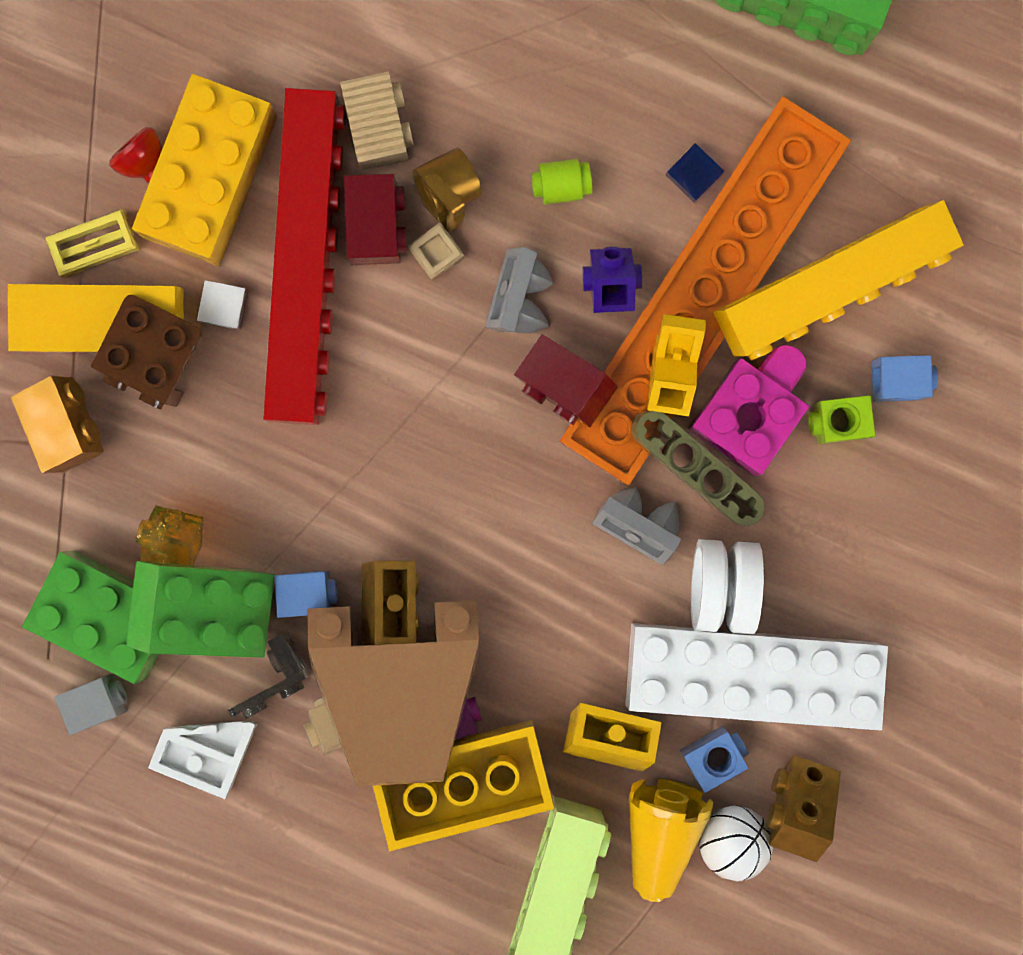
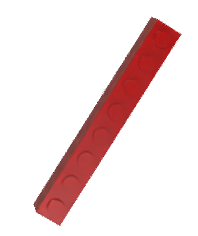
(302, 257)

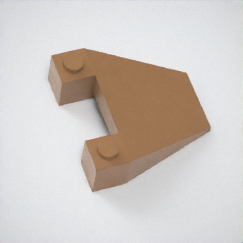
(395, 701)

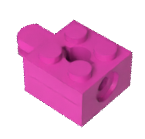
(754, 409)

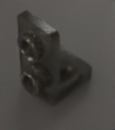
(283, 657)

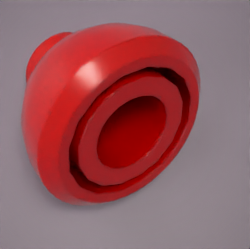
(138, 155)

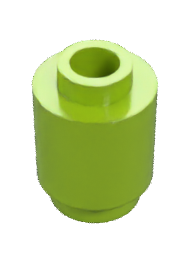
(562, 181)

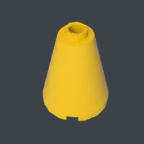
(664, 834)

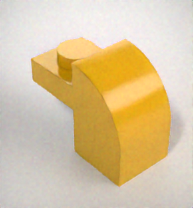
(675, 365)

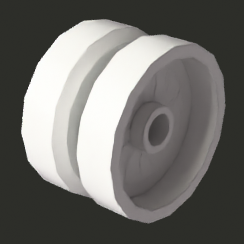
(727, 586)

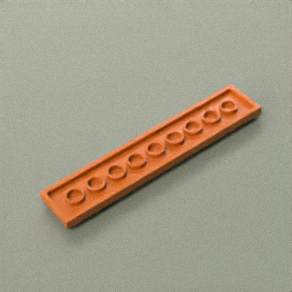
(714, 269)

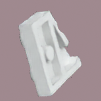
(204, 754)

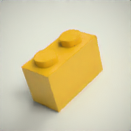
(612, 737)

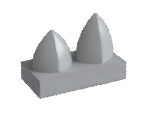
(509, 309)
(651, 535)

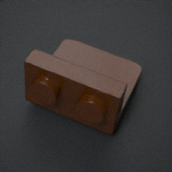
(147, 351)

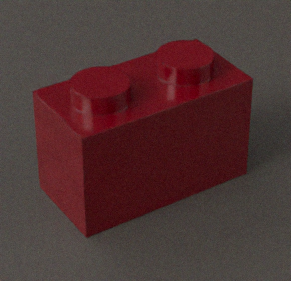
(372, 219)
(565, 381)

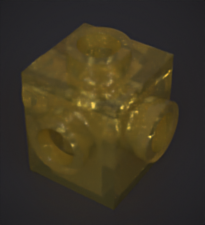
(170, 536)

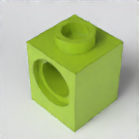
(859, 420)

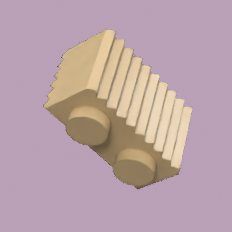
(375, 120)

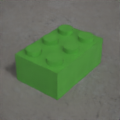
(199, 610)
(88, 614)

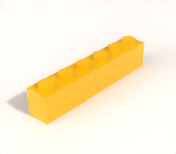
(839, 279)

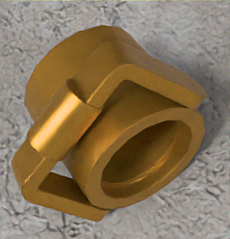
(446, 186)

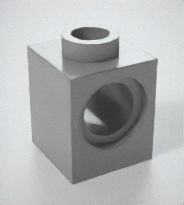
(92, 703)

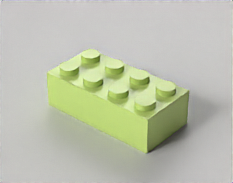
(561, 880)

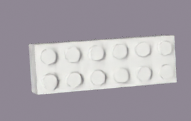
(756, 677)

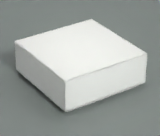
(222, 305)

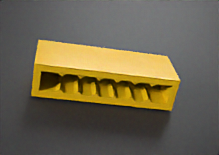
(75, 315)

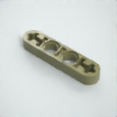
(700, 465)

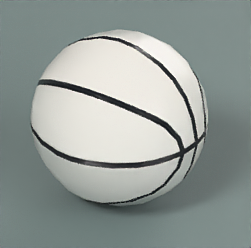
(736, 843)

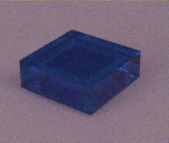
(694, 173)

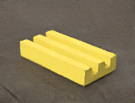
(125, 232)

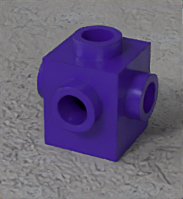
(612, 279)

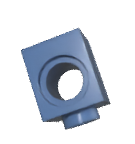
(903, 378)
(304, 591)
(697, 752)

